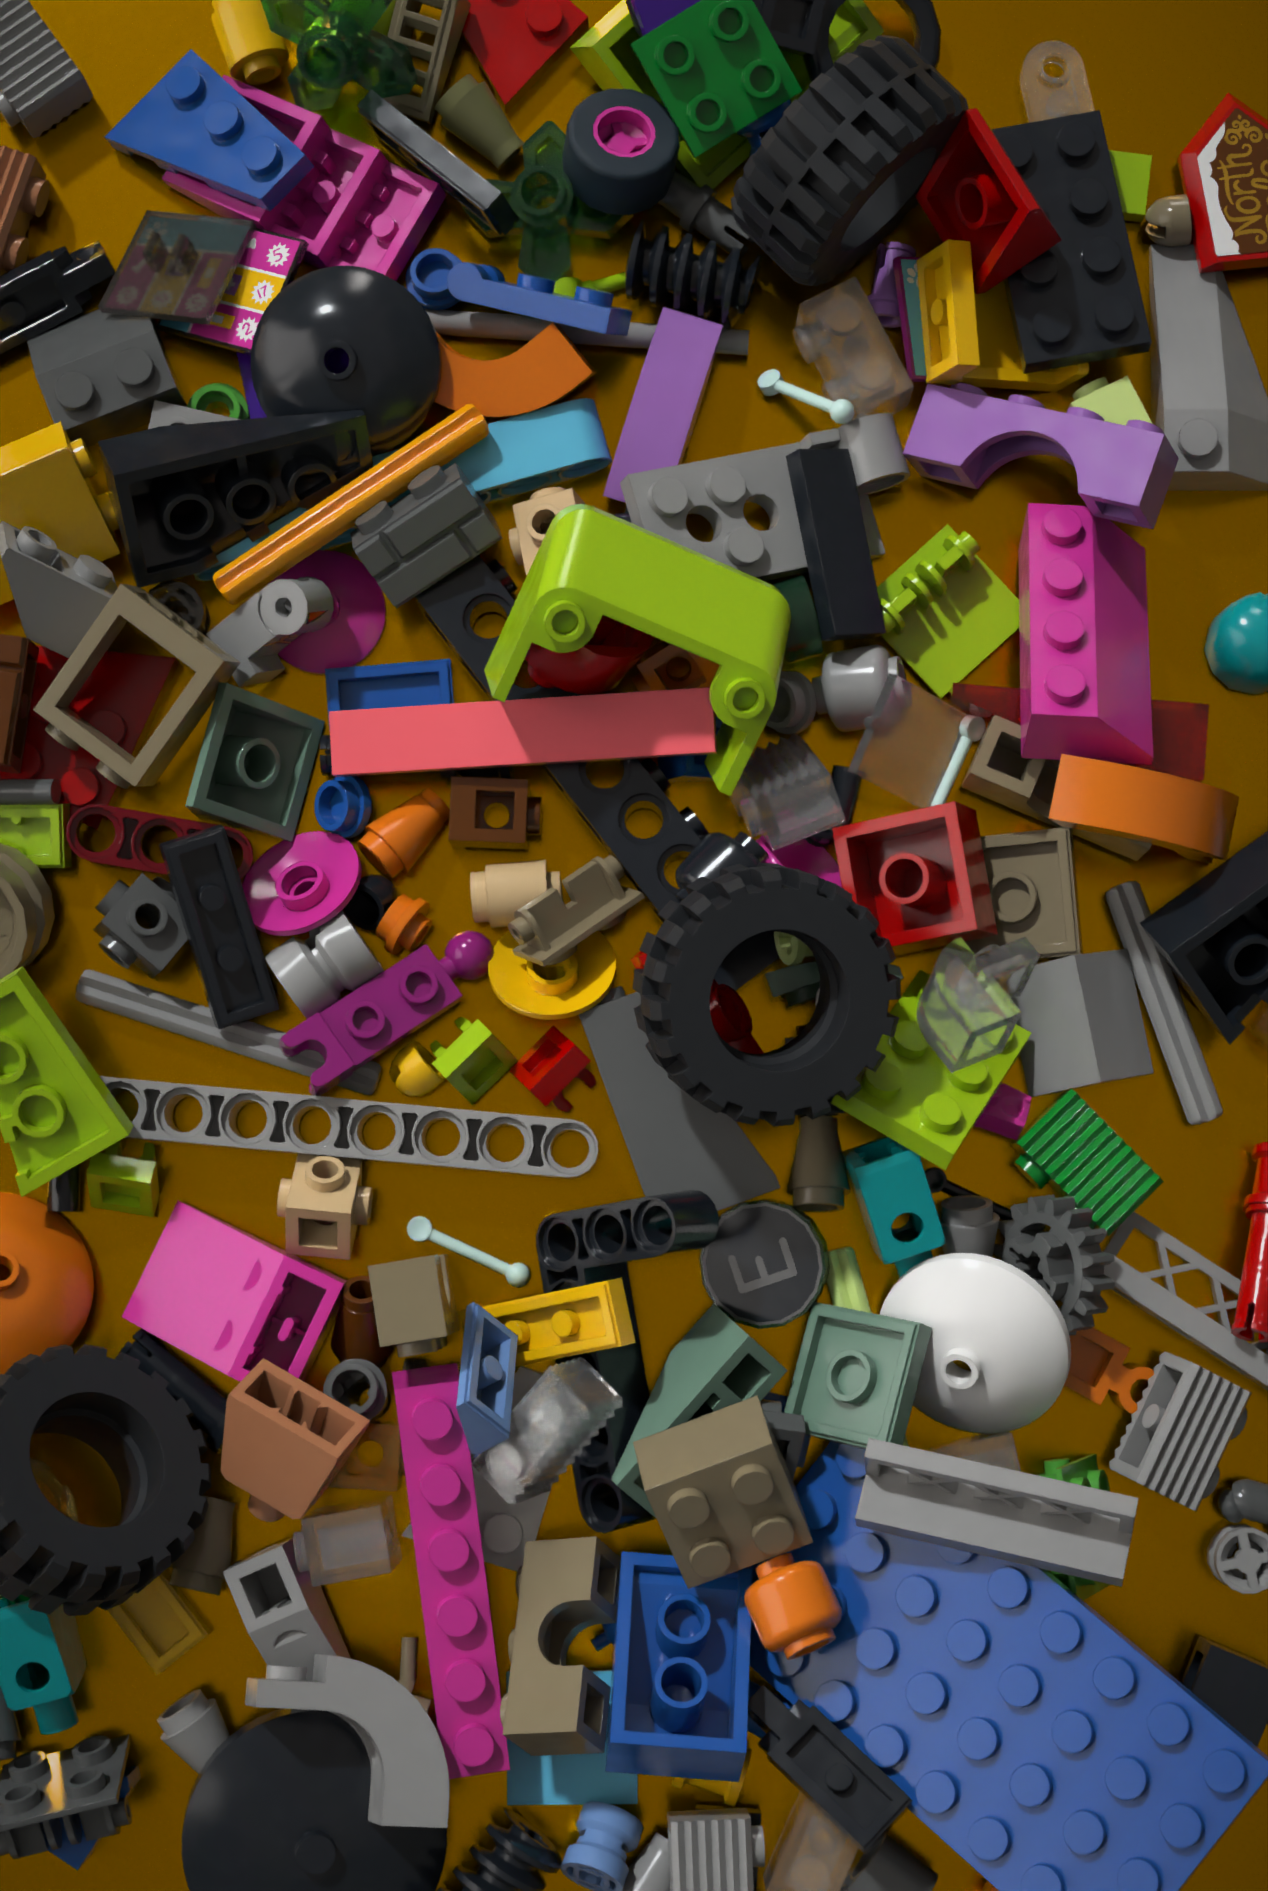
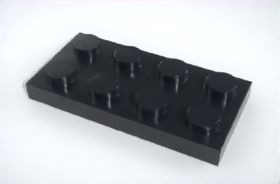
(1084, 292)

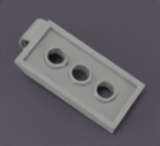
(722, 486)

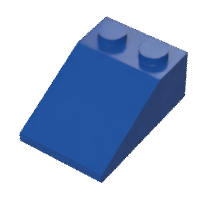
(679, 1672)

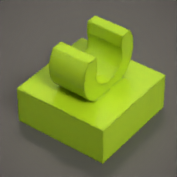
(473, 1059)
(124, 1182)

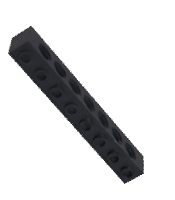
(481, 588)

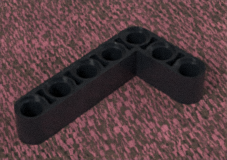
(595, 1247)

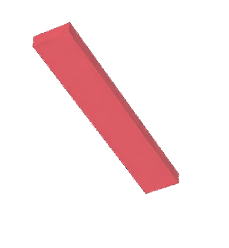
(522, 732)

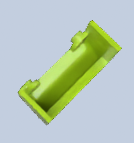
(616, 569)

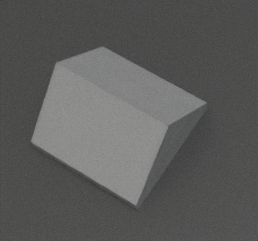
(1082, 1023)

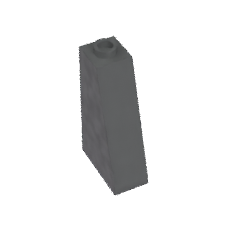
(667, 1132)

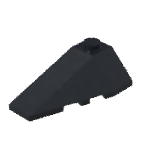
(212, 484)

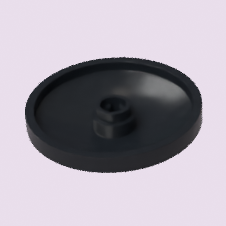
(290, 1813)

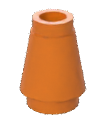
(403, 834)

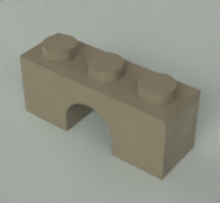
(1027, 783)
(414, 1303)
(559, 1593)

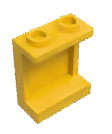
(973, 334)

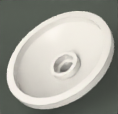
(997, 1326)

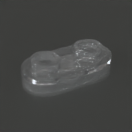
(1051, 96)

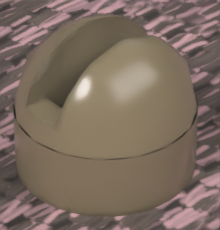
(1169, 221)

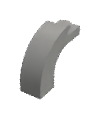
(401, 1741)

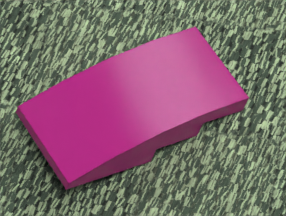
(347, 208)

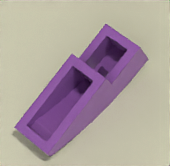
(665, 397)

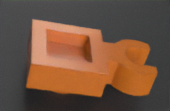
(1099, 1368)

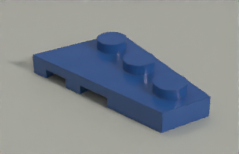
(211, 133)

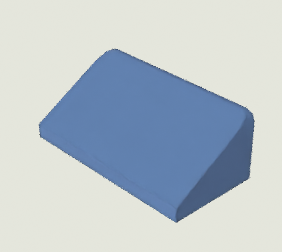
(486, 1379)

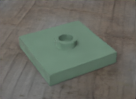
(857, 1375)

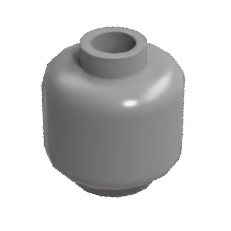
(853, 684)

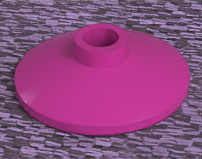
(356, 616)
(302, 883)

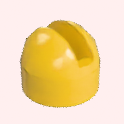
(414, 1070)

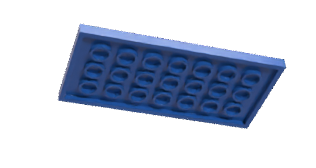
(1010, 1709)

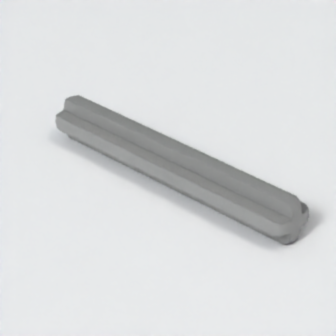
(1164, 1006)

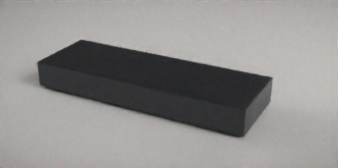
(437, 163)
(835, 544)
(219, 926)

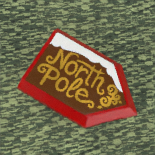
(1228, 188)

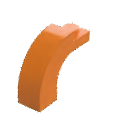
(516, 384)
(1144, 807)

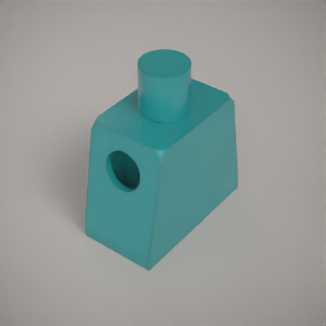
(886, 1184)
(40, 1663)

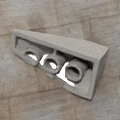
(1204, 378)

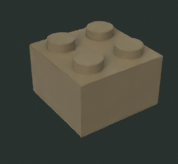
(722, 1492)

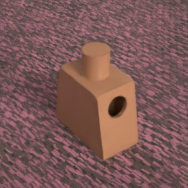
(285, 1441)

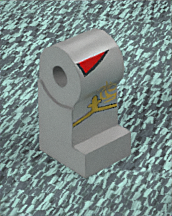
(270, 623)

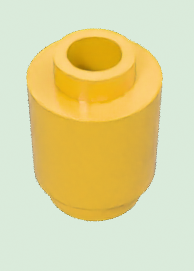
(247, 42)

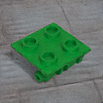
(715, 70)

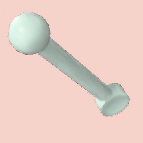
(773, 383)
(971, 730)
(421, 1230)

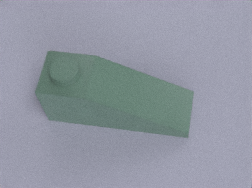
(703, 1373)

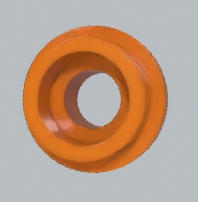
(404, 924)

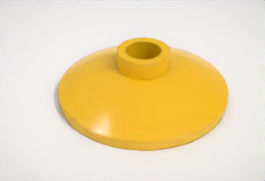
(556, 989)

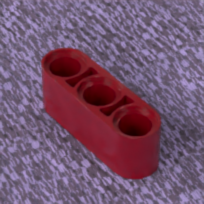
(129, 835)

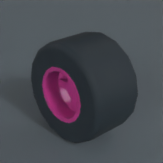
(620, 151)

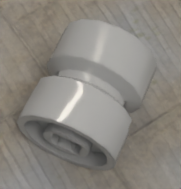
(323, 965)

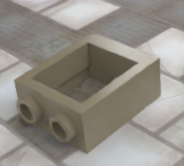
(173, 634)

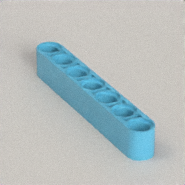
(512, 460)

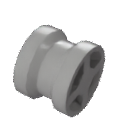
(1249, 1559)

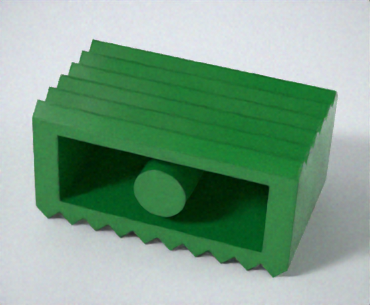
(1085, 1161)

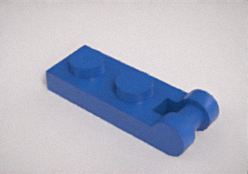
(536, 298)

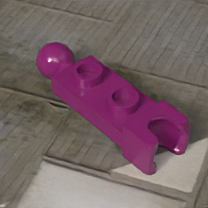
(387, 1009)

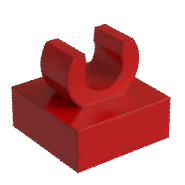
(551, 1067)

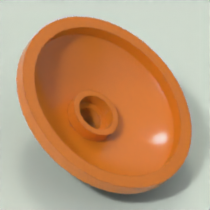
(48, 1284)

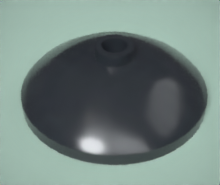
(388, 344)

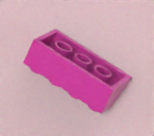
(1083, 638)

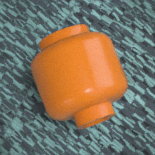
(793, 1606)

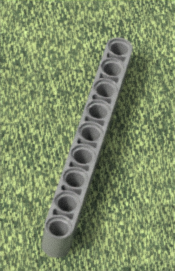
(348, 1117)

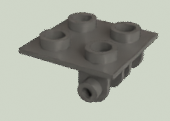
(65, 1784)

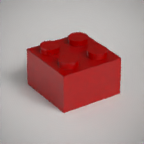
(919, 875)

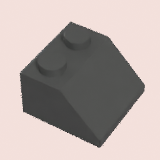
(103, 374)

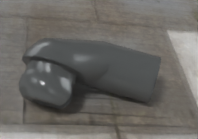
(1245, 1500)

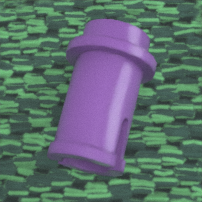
(884, 292)

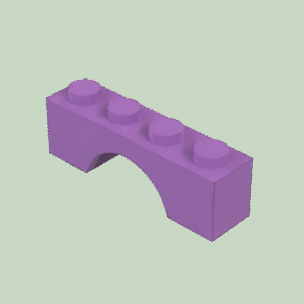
(968, 435)

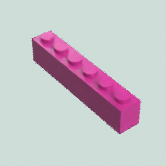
(450, 1571)

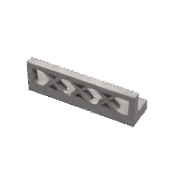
(1176, 1313)
(996, 1512)

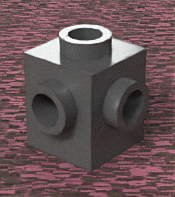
(128, 941)

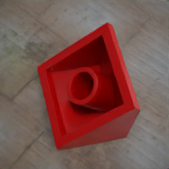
(984, 200)

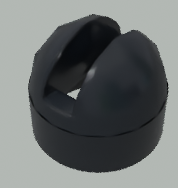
(371, 901)

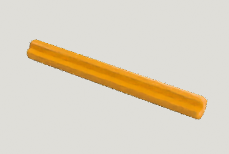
(344, 506)

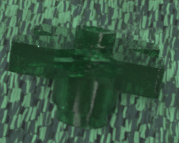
(338, 46)
(547, 231)

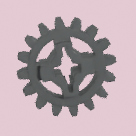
(1064, 1259)

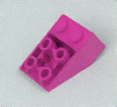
(233, 1297)

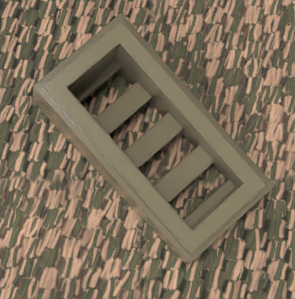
(440, 56)

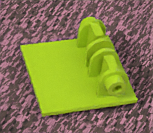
(946, 610)

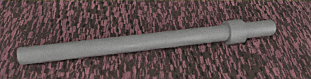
(526, 328)

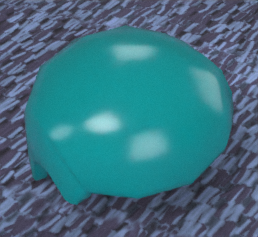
(1239, 644)

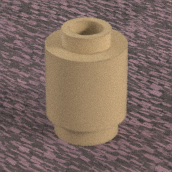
(507, 888)

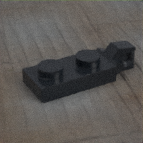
(48, 291)
(828, 1769)

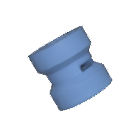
(601, 1849)

